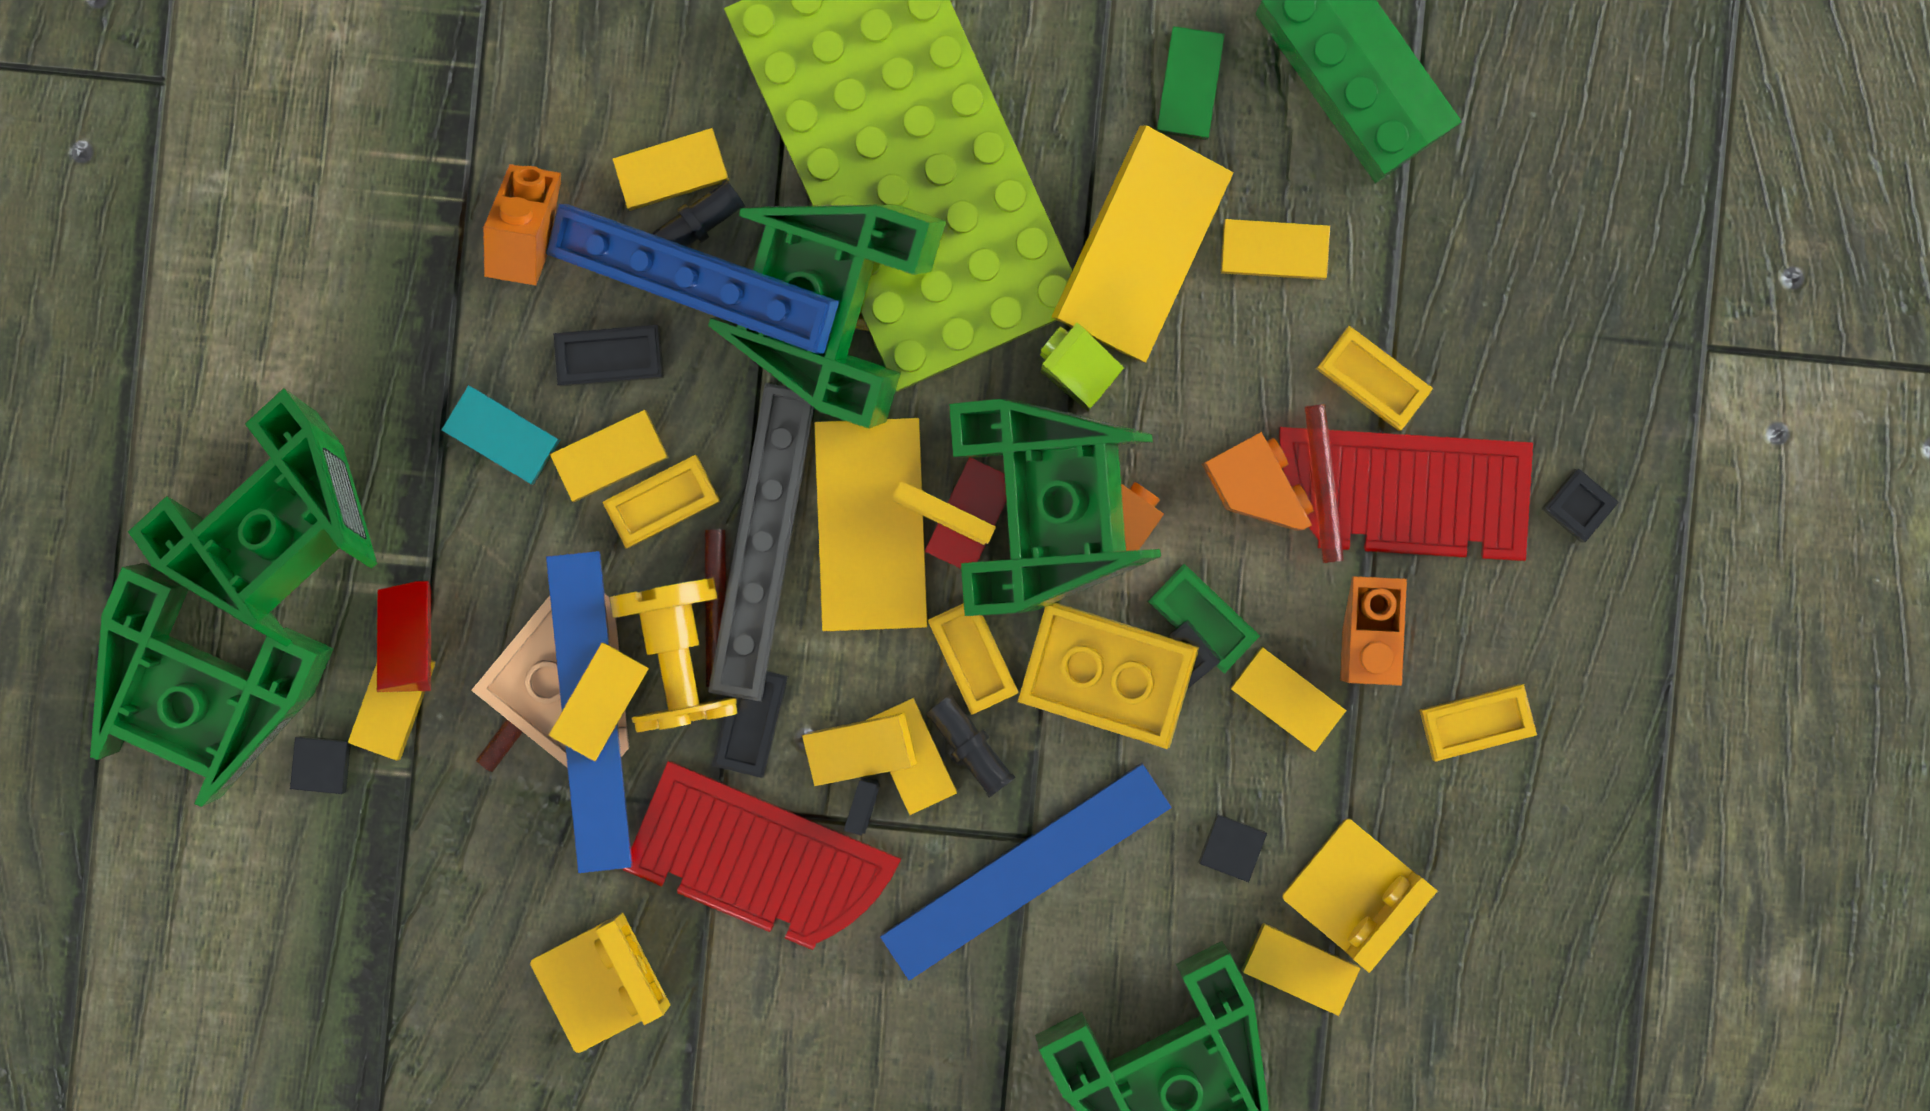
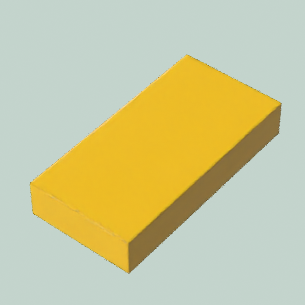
(670, 169)
(1275, 249)
(1374, 378)
(609, 456)
(661, 501)
(943, 513)
(973, 658)
(1287, 699)
(598, 701)
(386, 719)
(1478, 722)
(859, 749)
(929, 778)
(1300, 969)

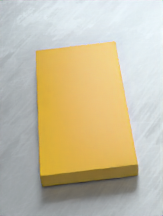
(1142, 243)
(866, 540)

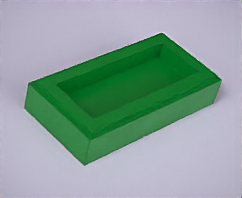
(1190, 83)
(1189, 598)

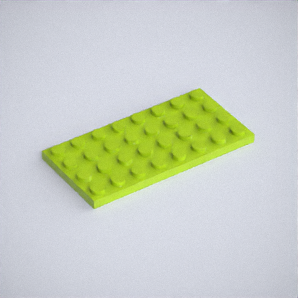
(897, 112)

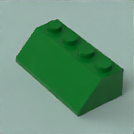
(1361, 78)

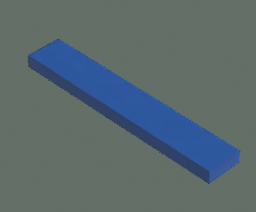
(692, 278)
(596, 785)
(1025, 871)

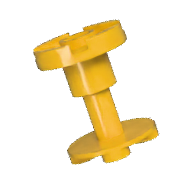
(670, 631)

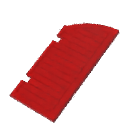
(1422, 491)
(756, 858)

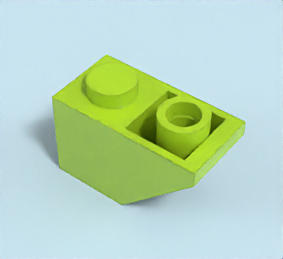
(1079, 365)

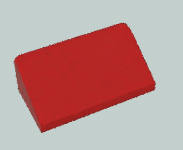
(404, 638)

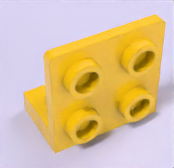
(1358, 894)
(600, 983)

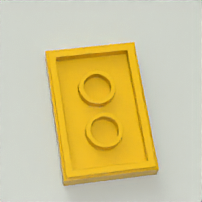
(1108, 674)

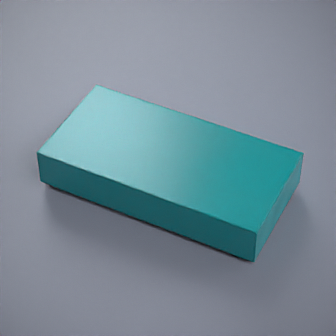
(500, 435)

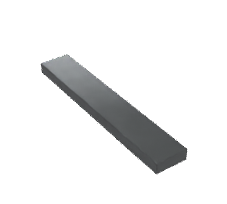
(762, 544)

